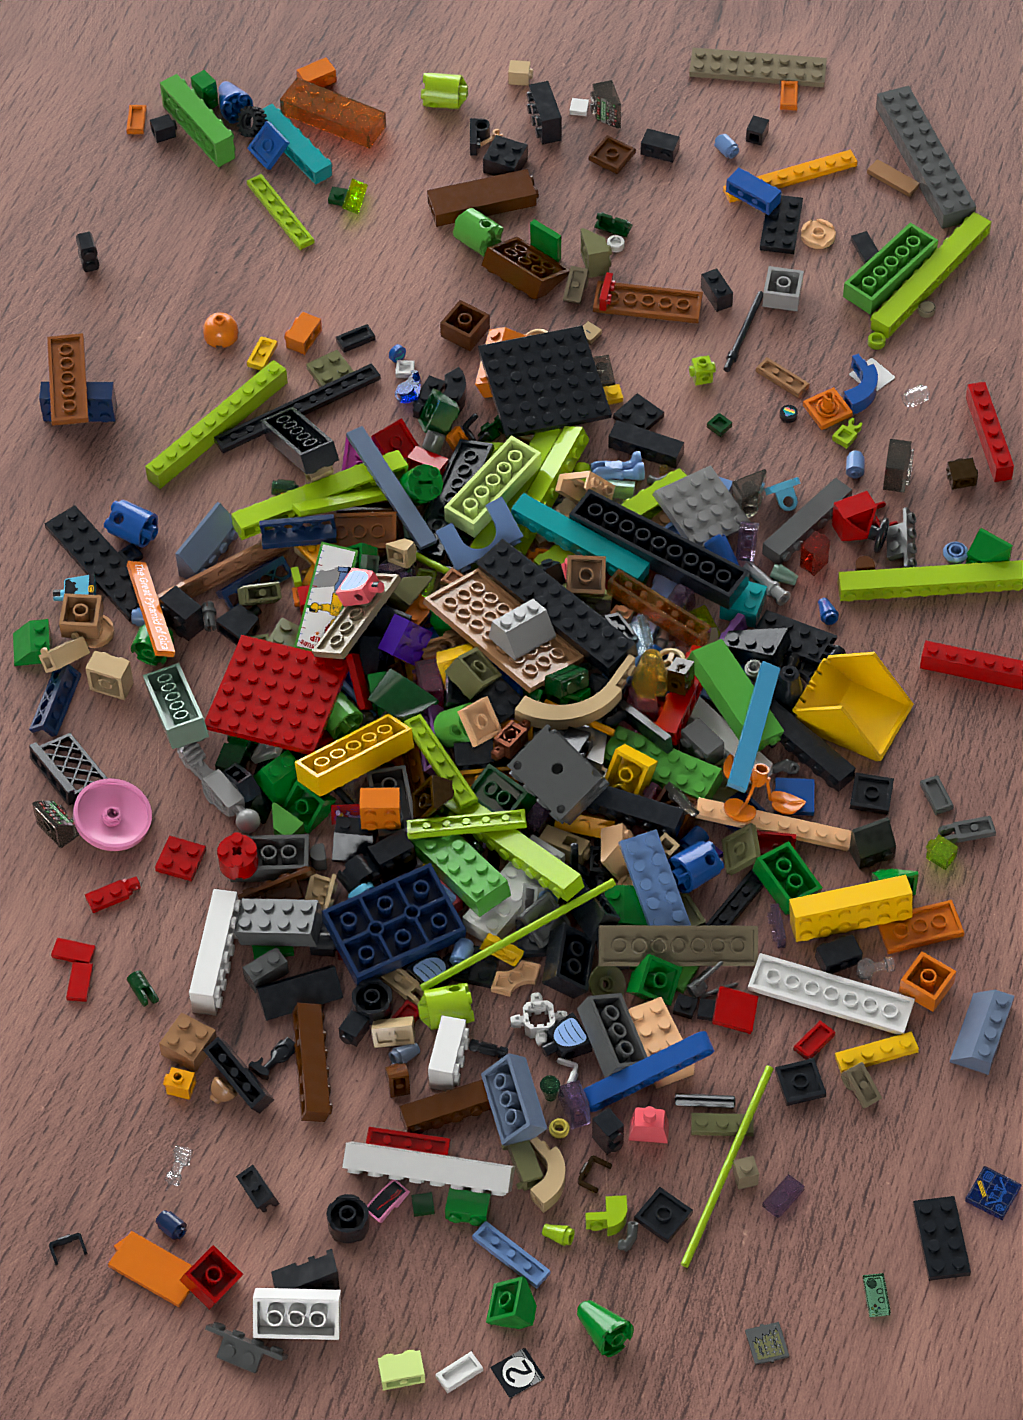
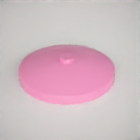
(112, 814)

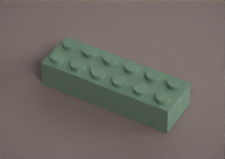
(176, 706)

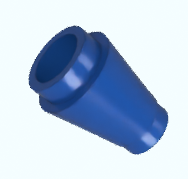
(828, 613)

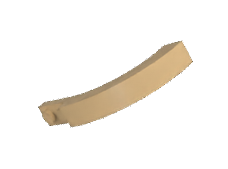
(579, 713)

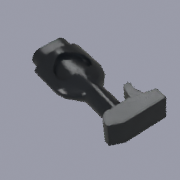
(279, 1054)

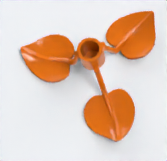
(781, 801)

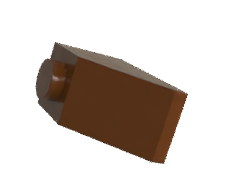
(397, 1080)

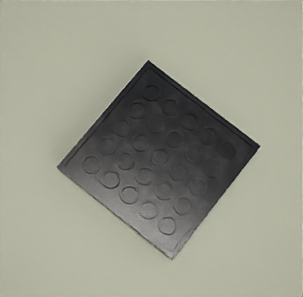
(544, 382)

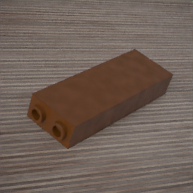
(486, 195)

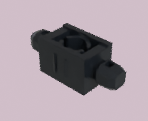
(599, 874)

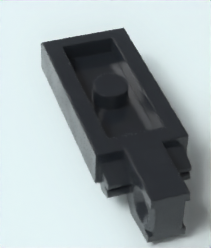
(430, 383)

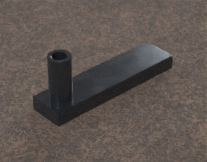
(642, 724)

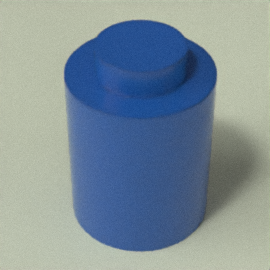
(694, 835)

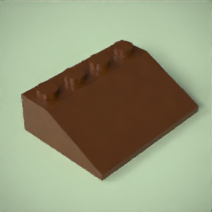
(524, 267)

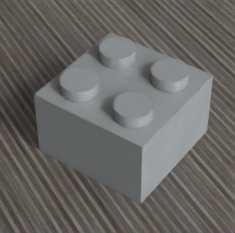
(783, 288)

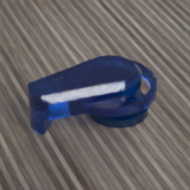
(410, 389)

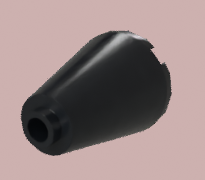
(788, 688)

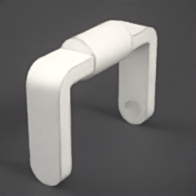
(573, 1075)

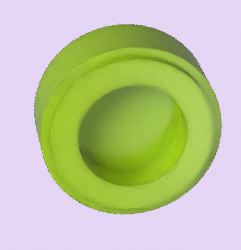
(876, 340)

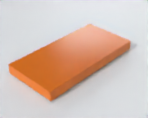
(927, 926)
(151, 1268)

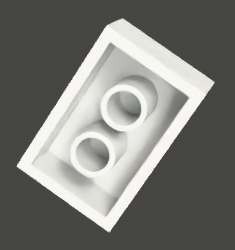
(448, 1054)

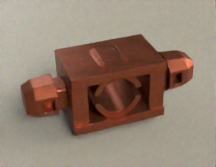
(511, 739)

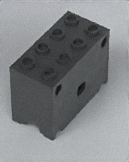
(561, 792)

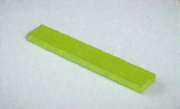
(280, 212)
(338, 502)
(441, 761)
(466, 824)

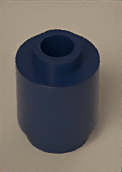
(171, 1225)

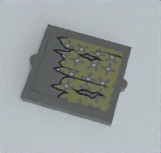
(766, 1343)

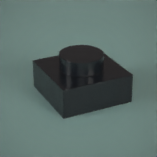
(685, 1006)

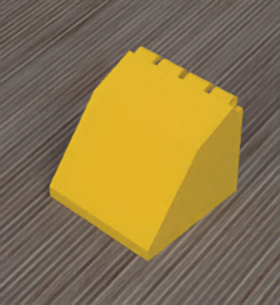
(854, 704)

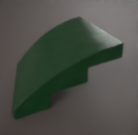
(401, 697)

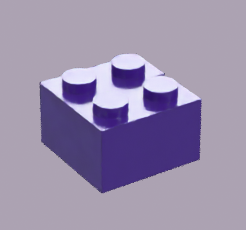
(405, 639)

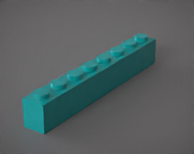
(576, 538)

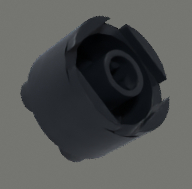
(358, 871)
(373, 999)
(346, 1229)

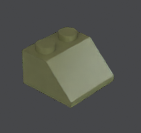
(595, 253)
(407, 592)
(472, 672)

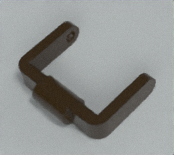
(585, 1170)

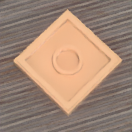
(480, 721)

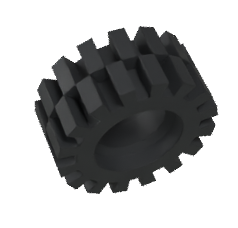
(245, 121)

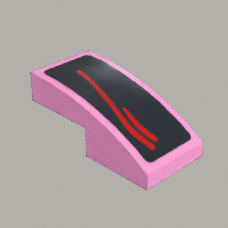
(388, 1198)

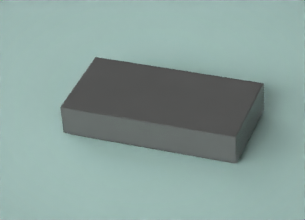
(936, 795)

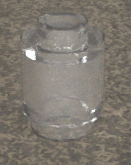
(915, 395)

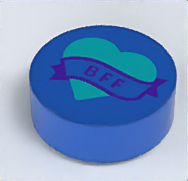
(397, 353)

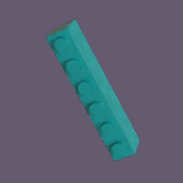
(300, 149)

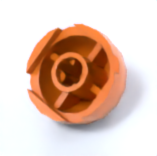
(220, 330)

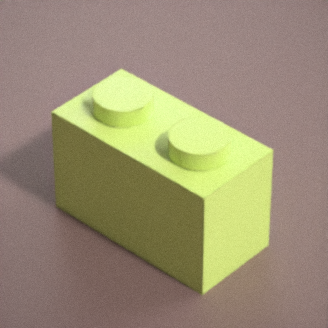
(401, 1369)

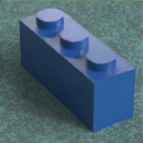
(753, 191)

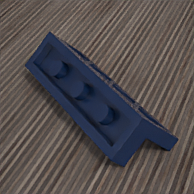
(299, 534)
(253, 575)
(55, 700)

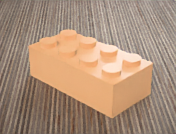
(657, 1033)

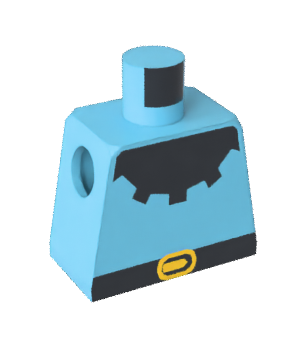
(77, 585)

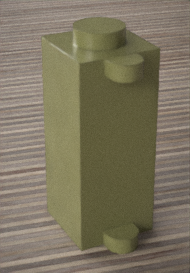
(525, 1164)

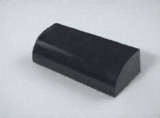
(593, 912)
(310, 987)

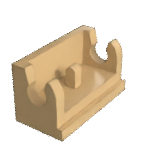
(393, 1032)

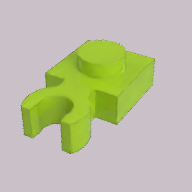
(847, 434)

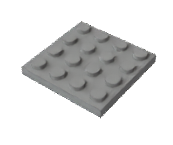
(701, 506)

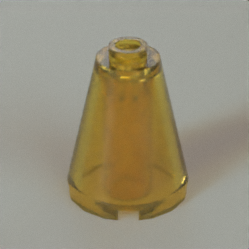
(650, 675)

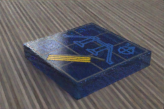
(993, 1193)

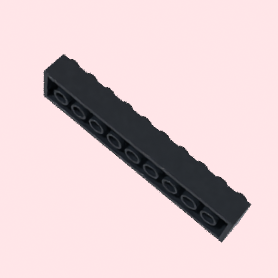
(664, 549)
(571, 618)

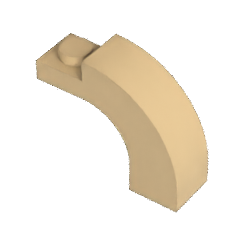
(550, 1189)

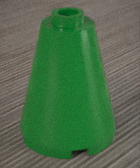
(604, 1327)

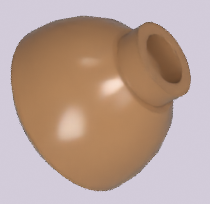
(222, 1090)

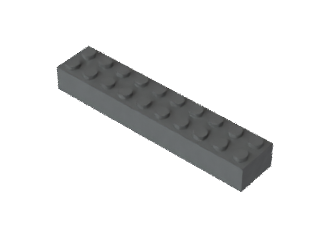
(925, 156)

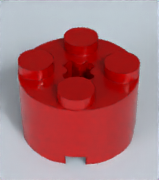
(237, 856)

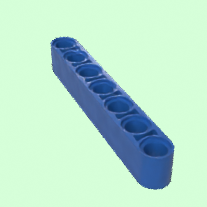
(648, 1070)

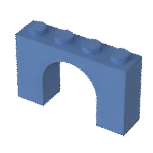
(464, 556)

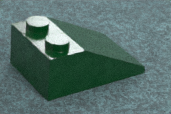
(500, 792)

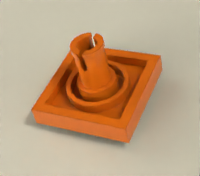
(827, 408)

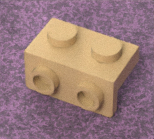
(320, 889)

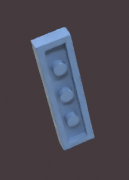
(511, 1254)

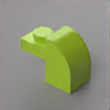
(614, 1217)

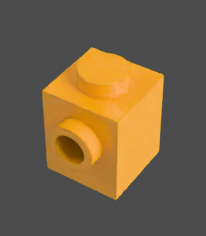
(180, 1083)

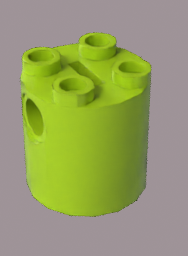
(444, 90)
(445, 1001)

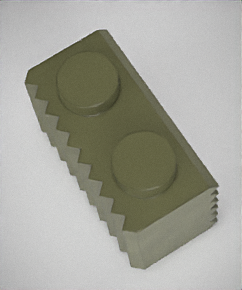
(259, 594)

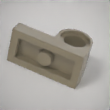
(576, 283)
(861, 1083)

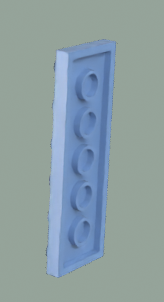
(653, 880)

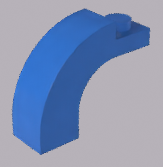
(862, 395)

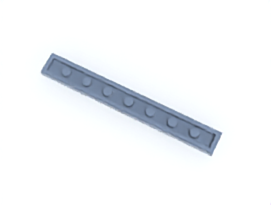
(391, 488)

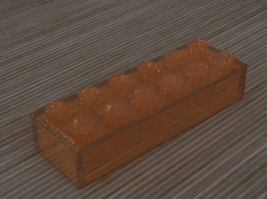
(333, 113)

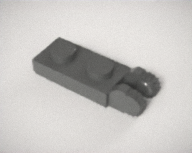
(969, 829)

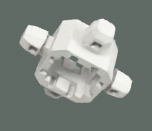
(537, 1006)

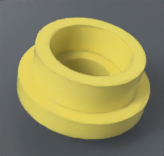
(559, 1123)

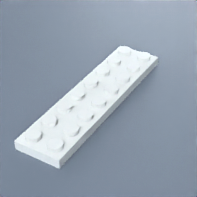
(831, 994)

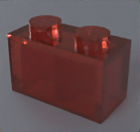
(815, 553)

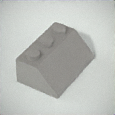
(522, 629)

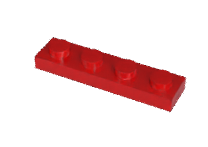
(408, 1141)

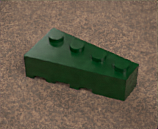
(234, 751)

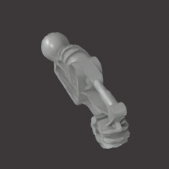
(219, 789)

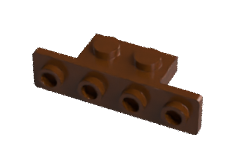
(283, 888)

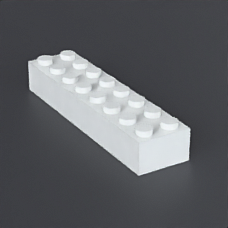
(428, 1167)

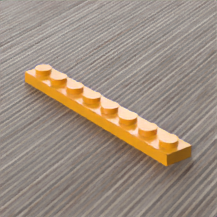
(806, 171)

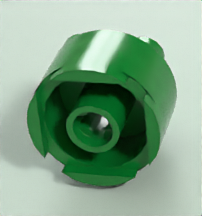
(143, 647)

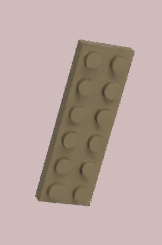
(353, 622)

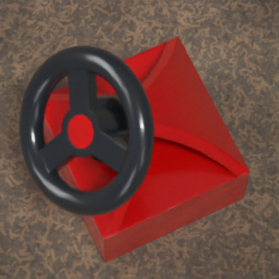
(856, 518)

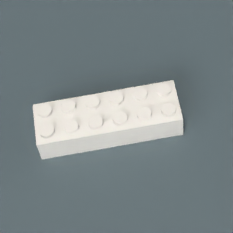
(502, 917)
(214, 953)

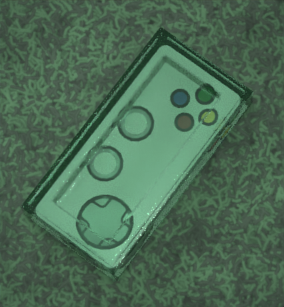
(876, 1295)

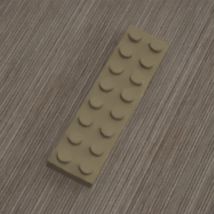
(757, 67)
(678, 944)

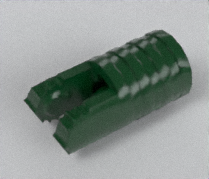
(142, 987)

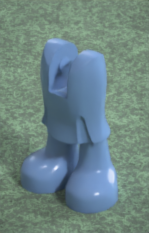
(620, 470)

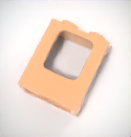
(574, 488)

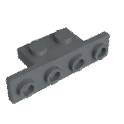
(902, 540)
(242, 1350)

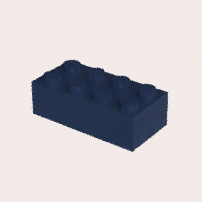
(101, 401)

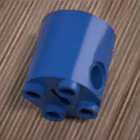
(132, 523)
(695, 866)

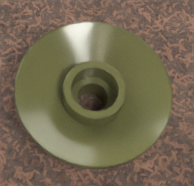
(611, 976)

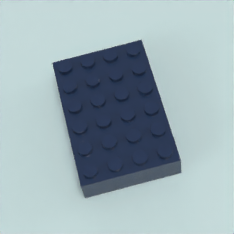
(393, 924)

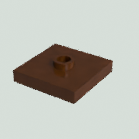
(612, 154)

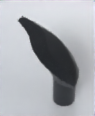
(493, 859)

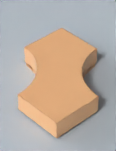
(508, 981)

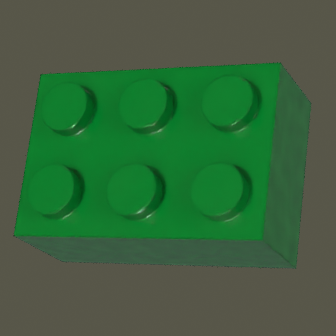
(785, 875)

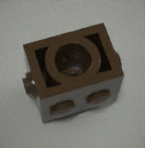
(962, 473)
(680, 676)

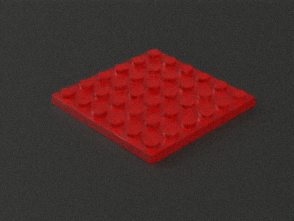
(276, 695)

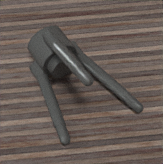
(698, 986)

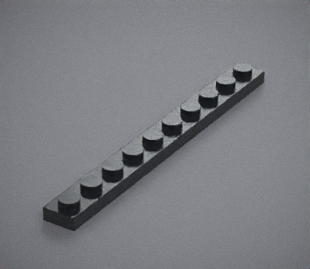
(304, 404)

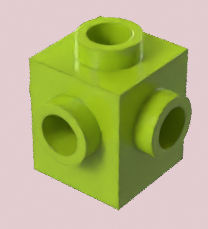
(702, 370)

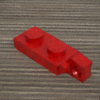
(111, 894)

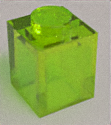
(941, 851)

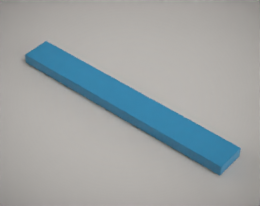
(753, 727)

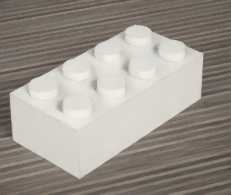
(296, 1313)

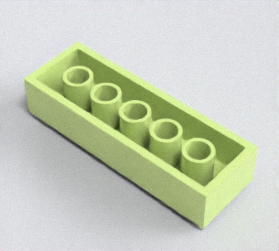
(499, 477)

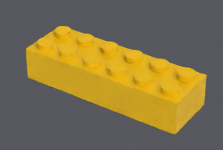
(354, 755)
(850, 908)

